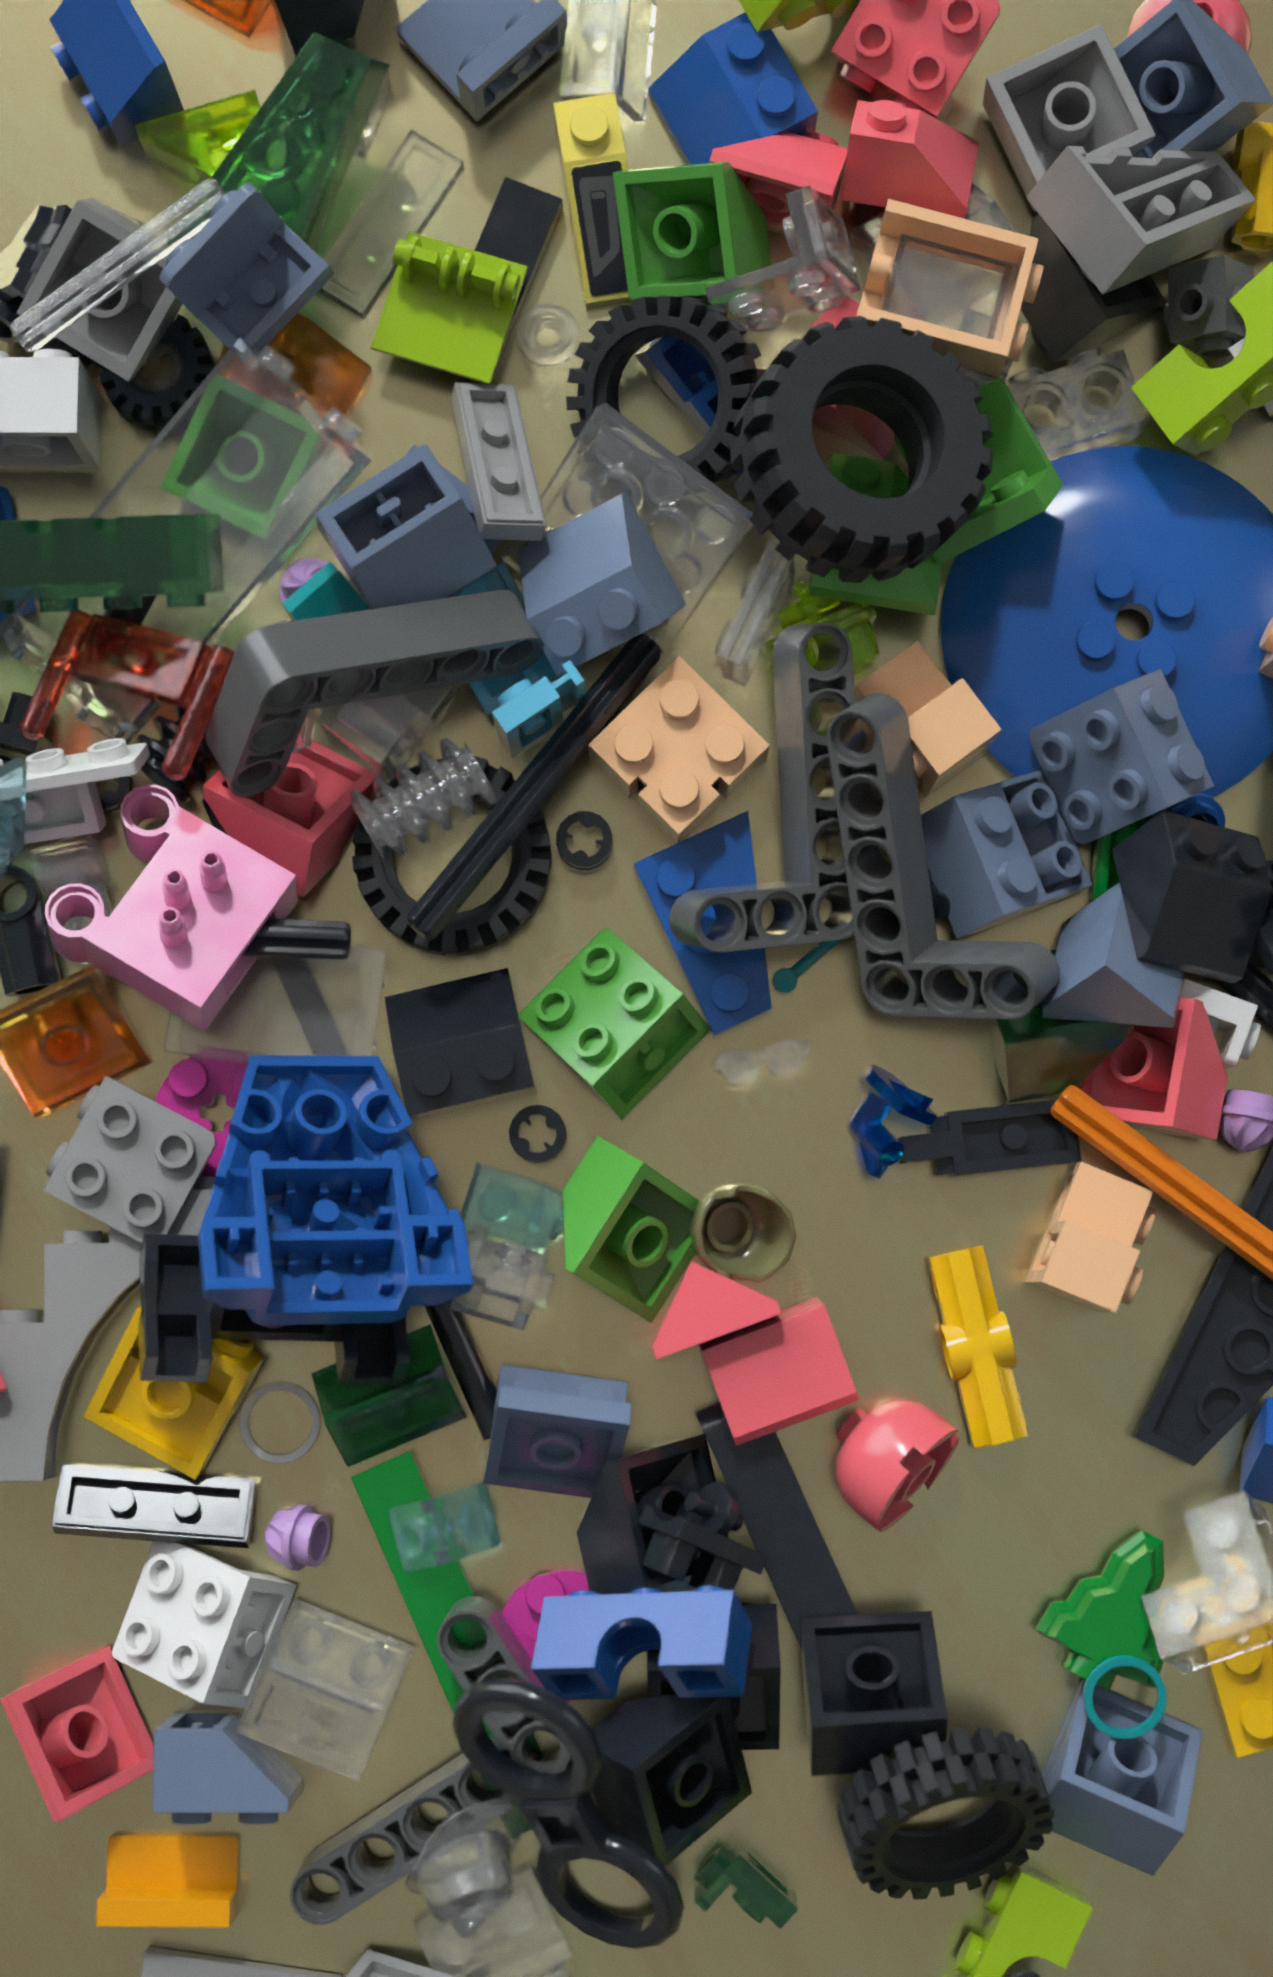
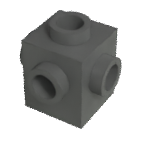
(1200, 308)

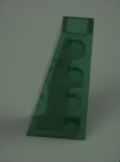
(307, 134)
(110, 560)

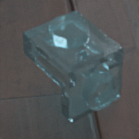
(513, 1207)
(444, 1527)

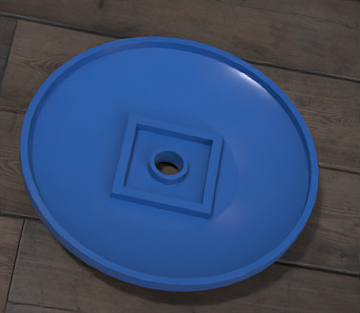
(1128, 530)

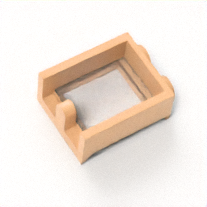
(953, 284)

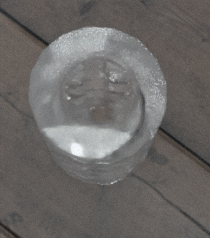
(422, 797)

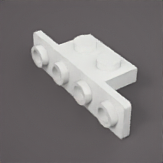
(63, 789)

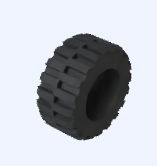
(912, 394)

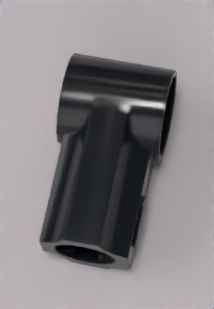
(26, 945)

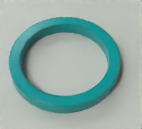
(1145, 1726)

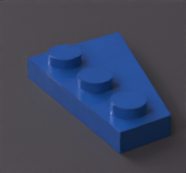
(725, 984)

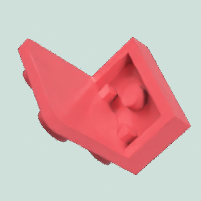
(914, 48)

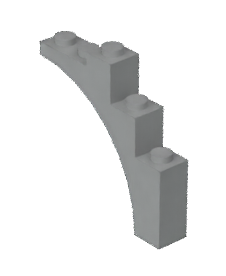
(41, 1359)

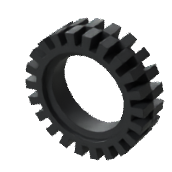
(681, 318)
(471, 928)
(935, 1776)

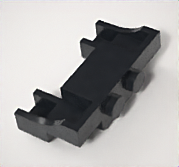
(180, 1323)

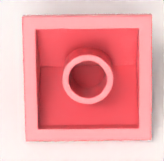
(708, 1308)
(779, 1371)
(80, 1732)

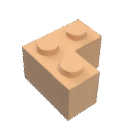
(945, 720)
(1090, 1240)

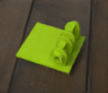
(448, 307)

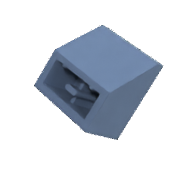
(406, 534)
(1001, 852)
(212, 1769)

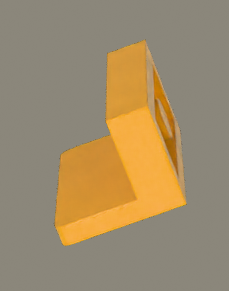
(170, 1880)

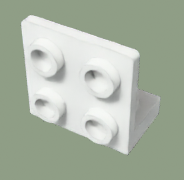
(201, 1624)

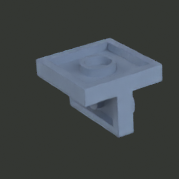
(555, 1430)

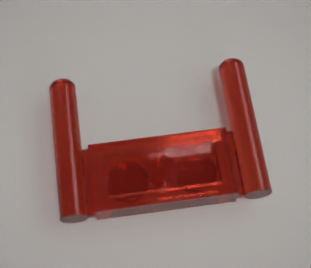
(137, 663)

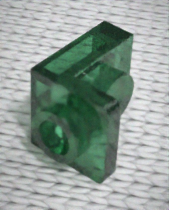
(757, 1887)

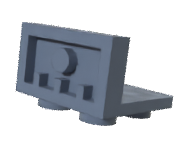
(484, 45)

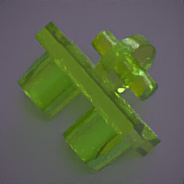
(854, 620)

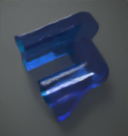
(877, 1143)

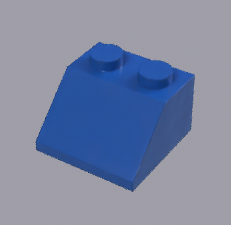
(117, 64)
(731, 91)

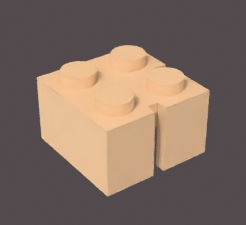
(678, 744)

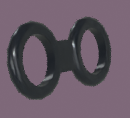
(566, 1814)

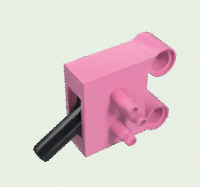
(191, 915)

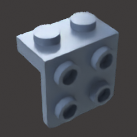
(244, 271)
(1119, 757)

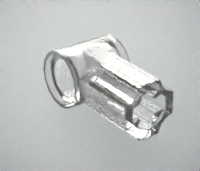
(72, 862)

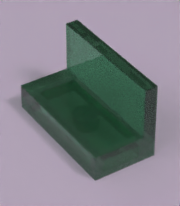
(379, 1418)

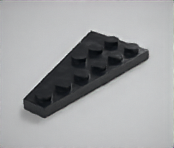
(1223, 1353)

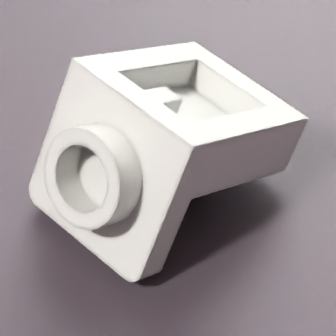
(1230, 1014)

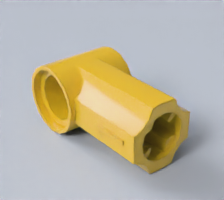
(1254, 167)

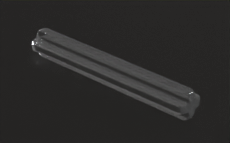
(117, 267)

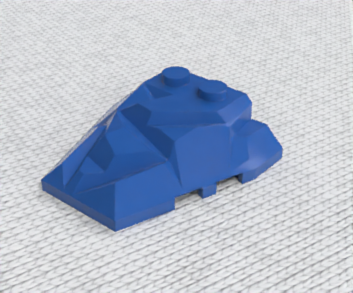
(327, 1201)

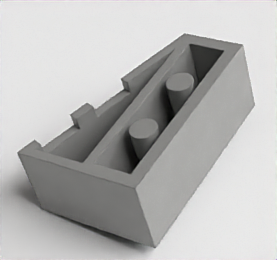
(1135, 213)

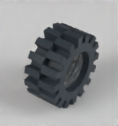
(159, 402)

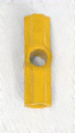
(978, 1347)

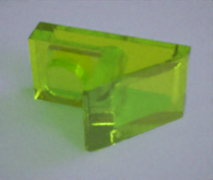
(189, 137)

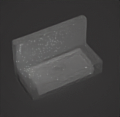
(609, 52)

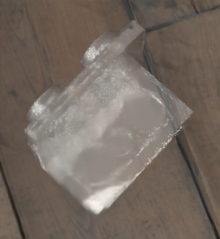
(809, 281)

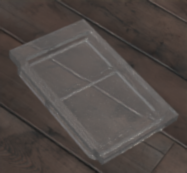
(292, 1010)

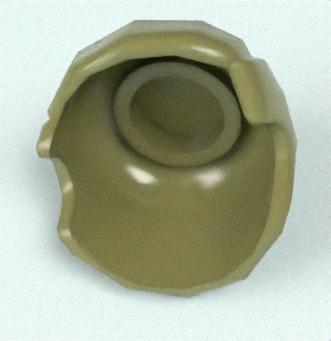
(742, 1231)

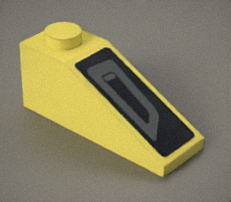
(589, 153)

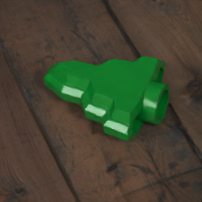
(1108, 1614)

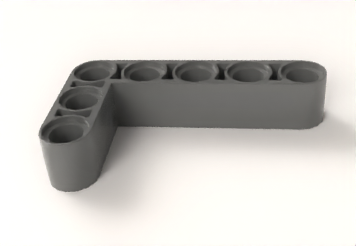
(355, 658)
(802, 813)
(906, 888)
(449, 1786)

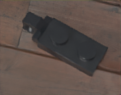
(994, 1140)

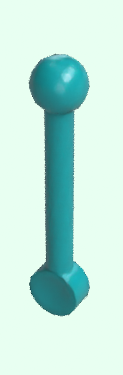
(785, 979)

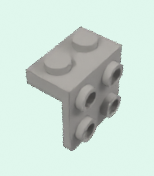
(129, 1161)

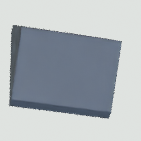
(1102, 974)

